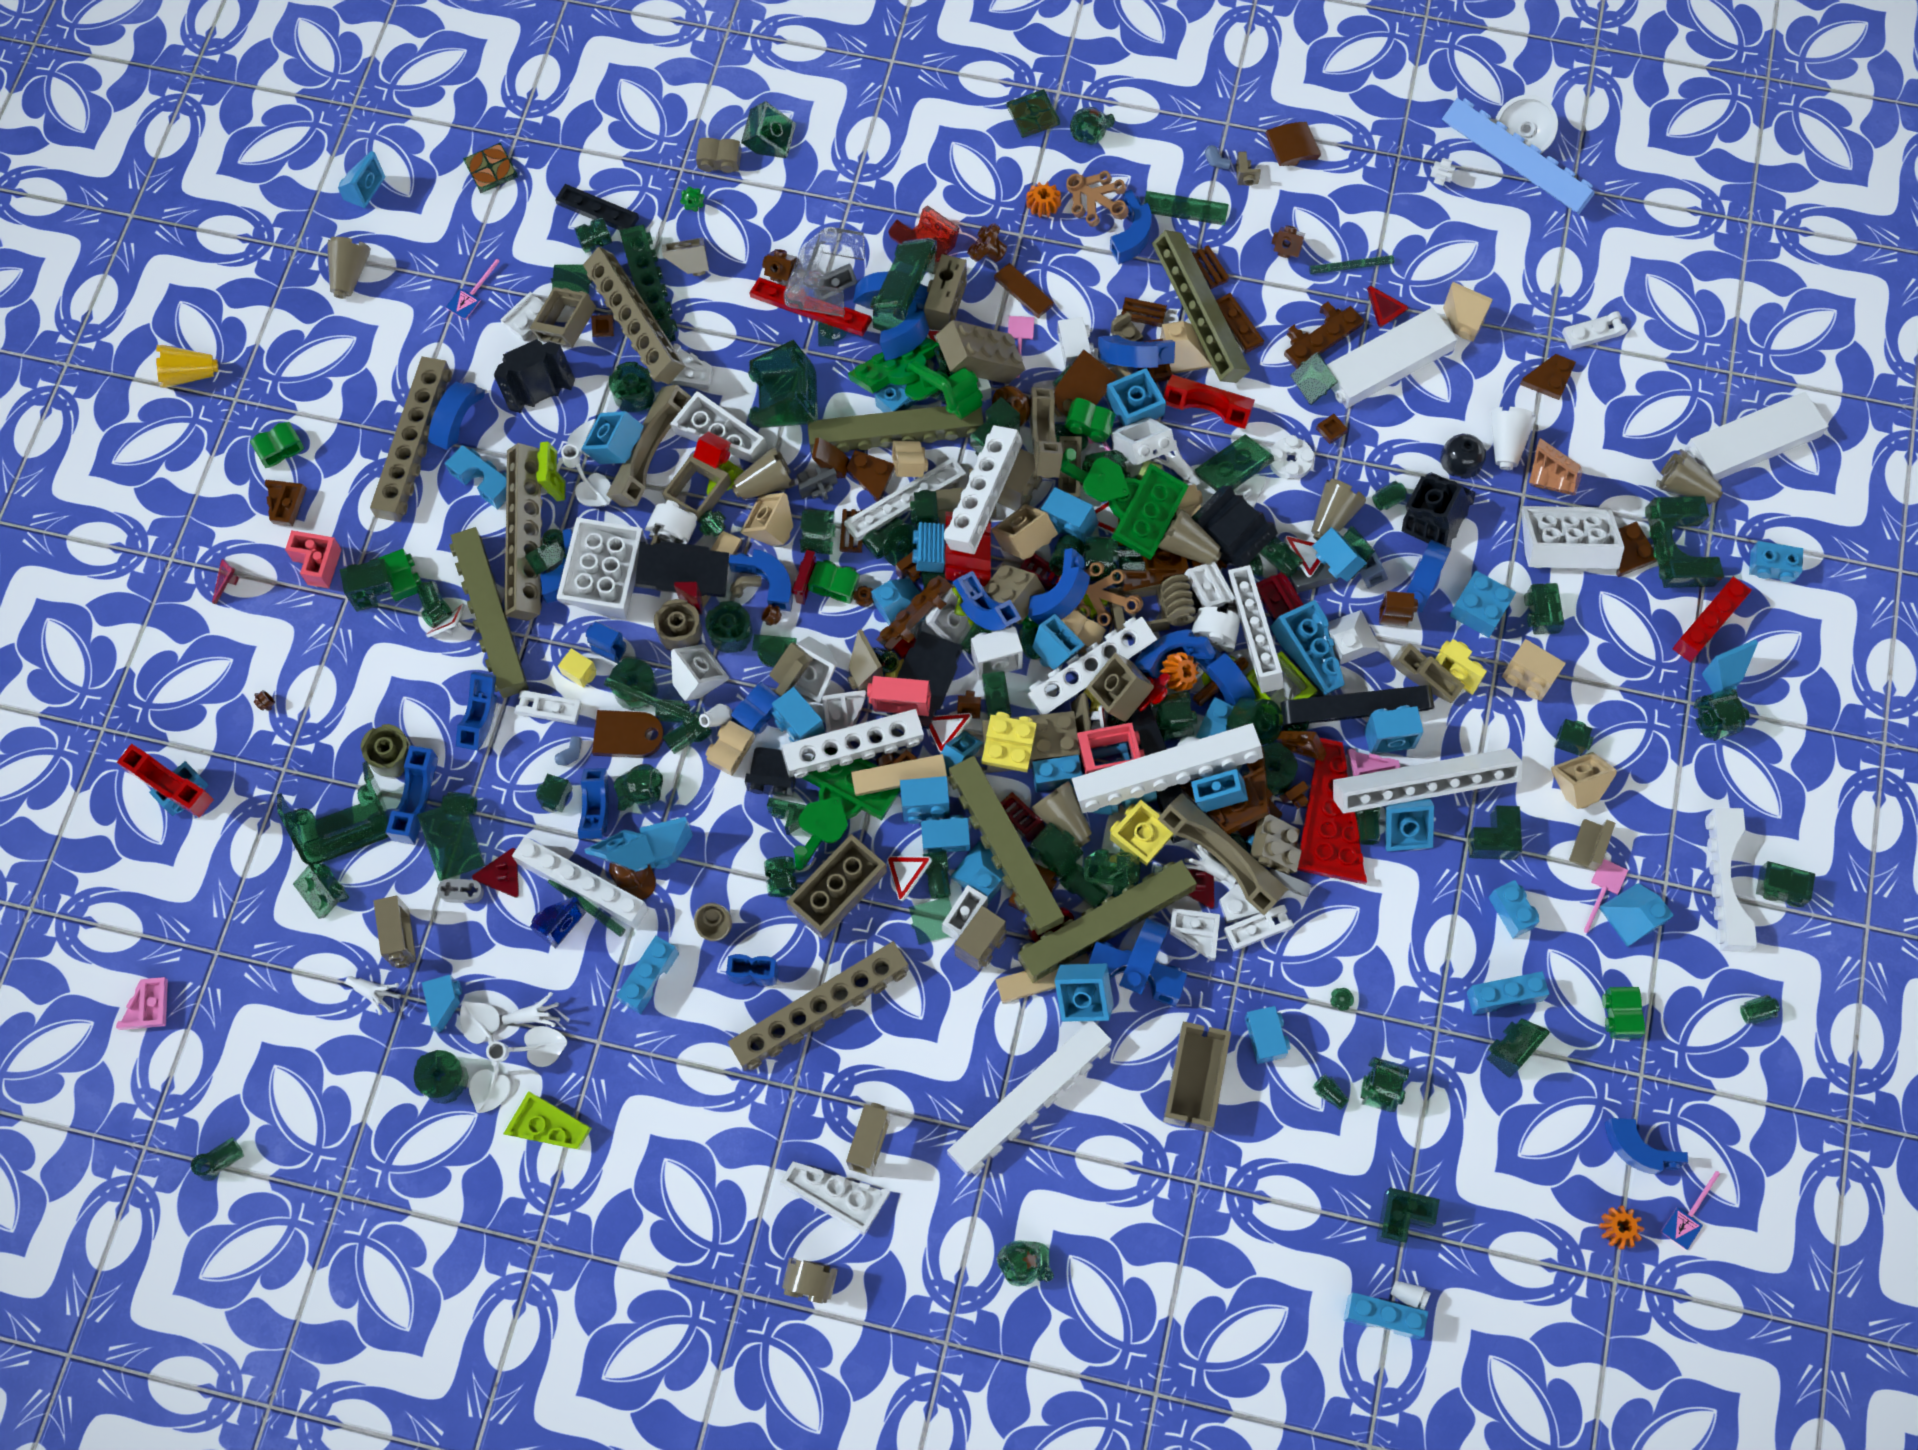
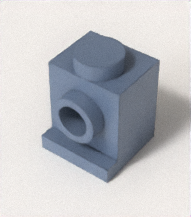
(1373, 572)

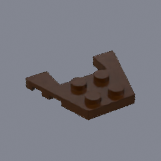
(1157, 570)
(1244, 813)

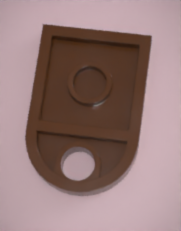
(1084, 379)
(625, 734)

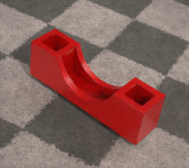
(1231, 407)
(1711, 619)
(165, 781)

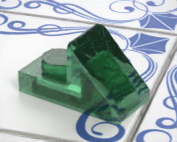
(782, 809)

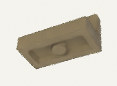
(790, 668)
(1591, 843)

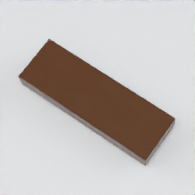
(1023, 290)
(1239, 324)

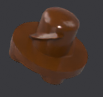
(988, 244)
(1016, 399)

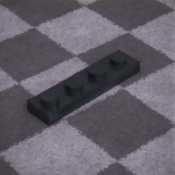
(595, 207)

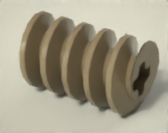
(1178, 600)

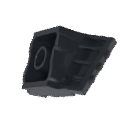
(533, 374)
(1437, 509)
(1234, 526)

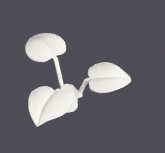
(594, 489)
(487, 1087)

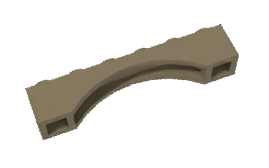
(1046, 449)
(632, 475)
(1256, 882)

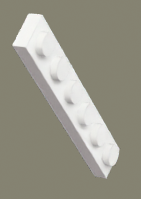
(899, 501)

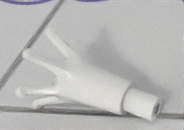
(1179, 465)
(1210, 865)
(373, 991)
(532, 1013)

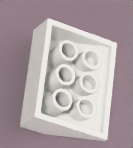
(1571, 537)
(601, 567)

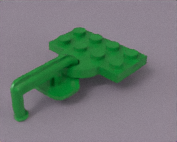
(909, 370)
(1147, 505)
(837, 803)

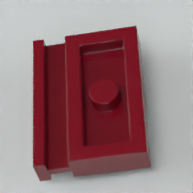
(800, 586)
(1278, 595)

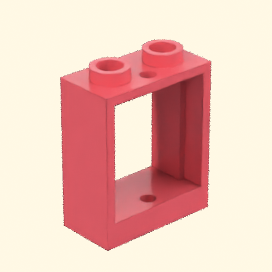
(899, 695)
(1104, 737)

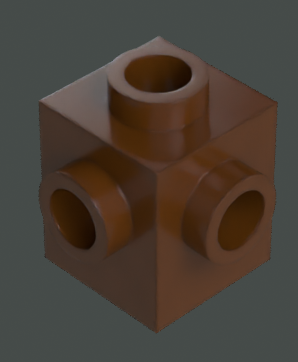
(1293, 236)
(778, 265)

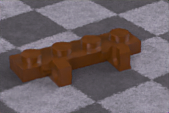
(1336, 328)
(918, 608)

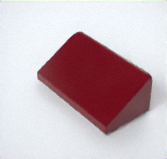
(690, 592)

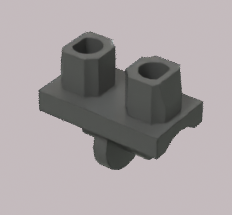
(817, 485)

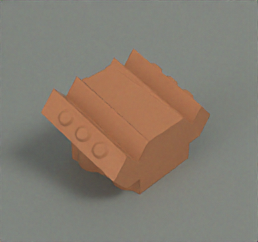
(1554, 470)

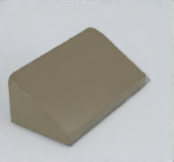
(1082, 714)

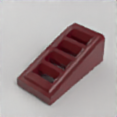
(1042, 563)
(1032, 826)

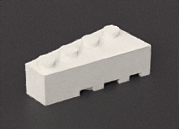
(704, 415)

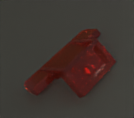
(930, 225)

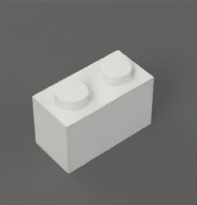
(1073, 338)
(963, 912)

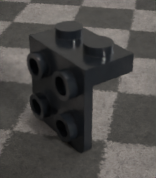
(769, 774)

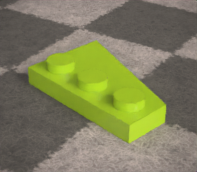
(546, 1123)

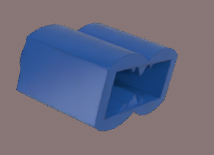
(606, 642)
(755, 709)
(745, 970)

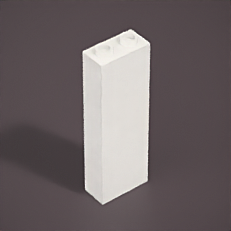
(1391, 357)
(1758, 436)

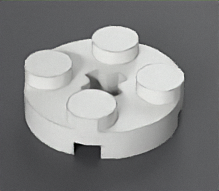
(1291, 446)

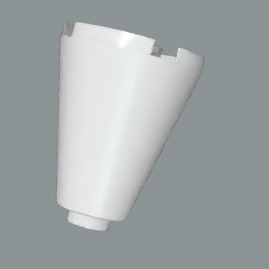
(1510, 435)

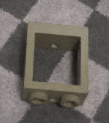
(544, 322)
(691, 466)
(1154, 625)
(394, 931)
(868, 1139)

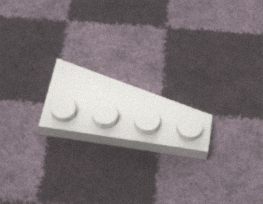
(843, 1199)

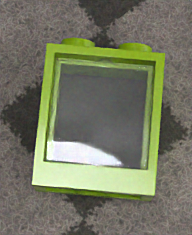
(1295, 684)

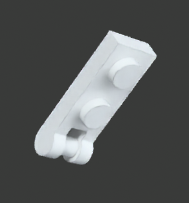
(1594, 331)
(548, 707)
(1258, 928)

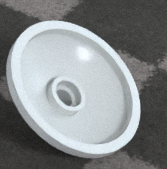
(1531, 112)

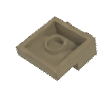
(1276, 845)

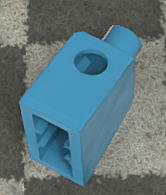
(1055, 643)

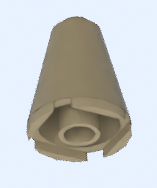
(345, 265)
(764, 476)
(1688, 478)
(1336, 507)
(1189, 540)
(1065, 813)

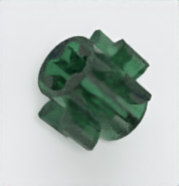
(712, 523)

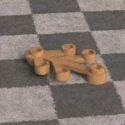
(1079, 184)
(1096, 593)

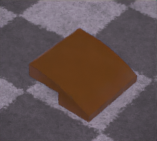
(1292, 143)

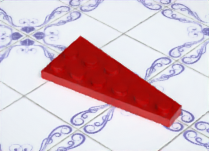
(1329, 836)

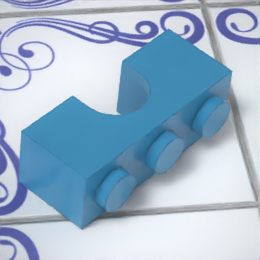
(467, 464)
(640, 983)
(1499, 993)
(1387, 1315)

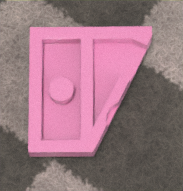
(1371, 763)
(147, 1005)

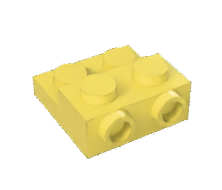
(1455, 658)
(1009, 742)
(1140, 832)

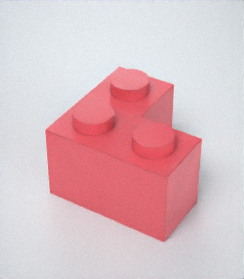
(317, 554)

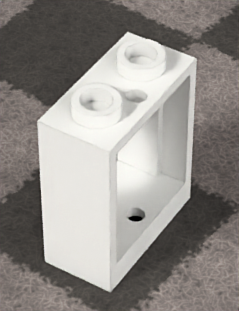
(1141, 439)

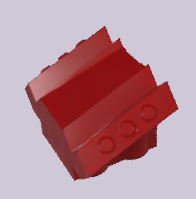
(961, 563)

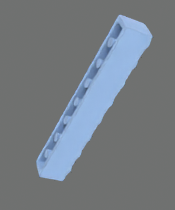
(1519, 156)

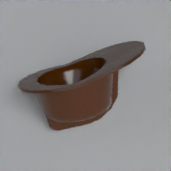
(639, 883)

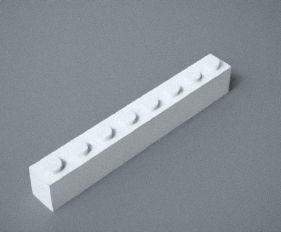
(1167, 768)
(1427, 780)
(1029, 1097)

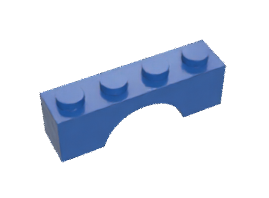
(419, 775)
(1164, 981)

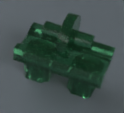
(1281, 556)

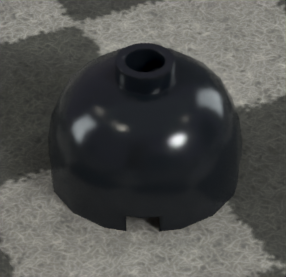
(1463, 455)

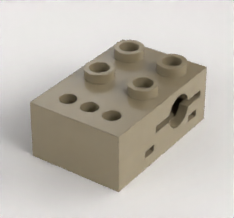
(945, 291)

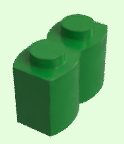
(965, 392)
(1090, 420)
(277, 444)
(402, 574)
(834, 581)
(1624, 1012)

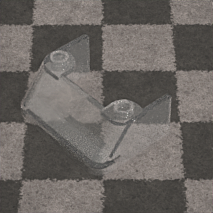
(806, 286)

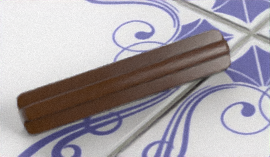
(1211, 688)

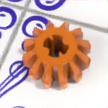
(1043, 199)
(1182, 671)
(1621, 1238)

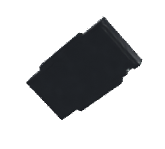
(673, 562)
(933, 661)

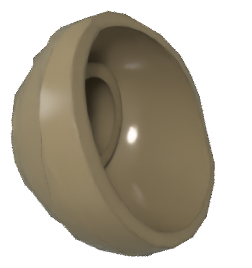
(712, 921)

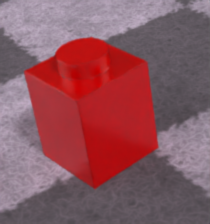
(712, 450)

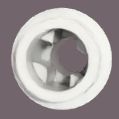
(716, 716)
(1411, 1295)

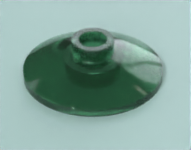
(891, 550)

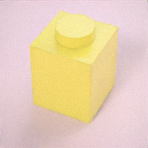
(577, 668)

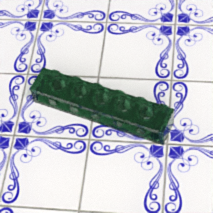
(634, 240)

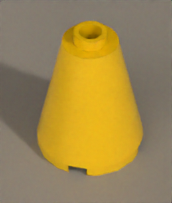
(183, 366)

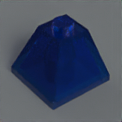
(557, 920)

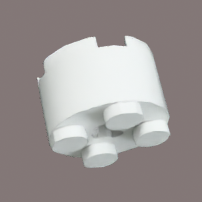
(671, 523)
(1218, 627)

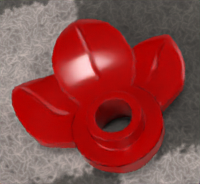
(1158, 692)

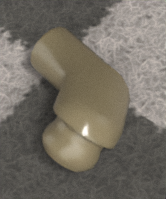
(743, 582)

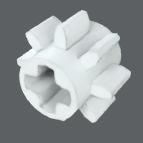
(1442, 171)

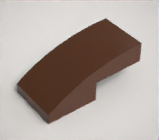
(830, 457)

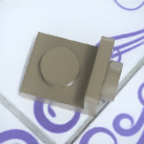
(1245, 174)
(1125, 328)

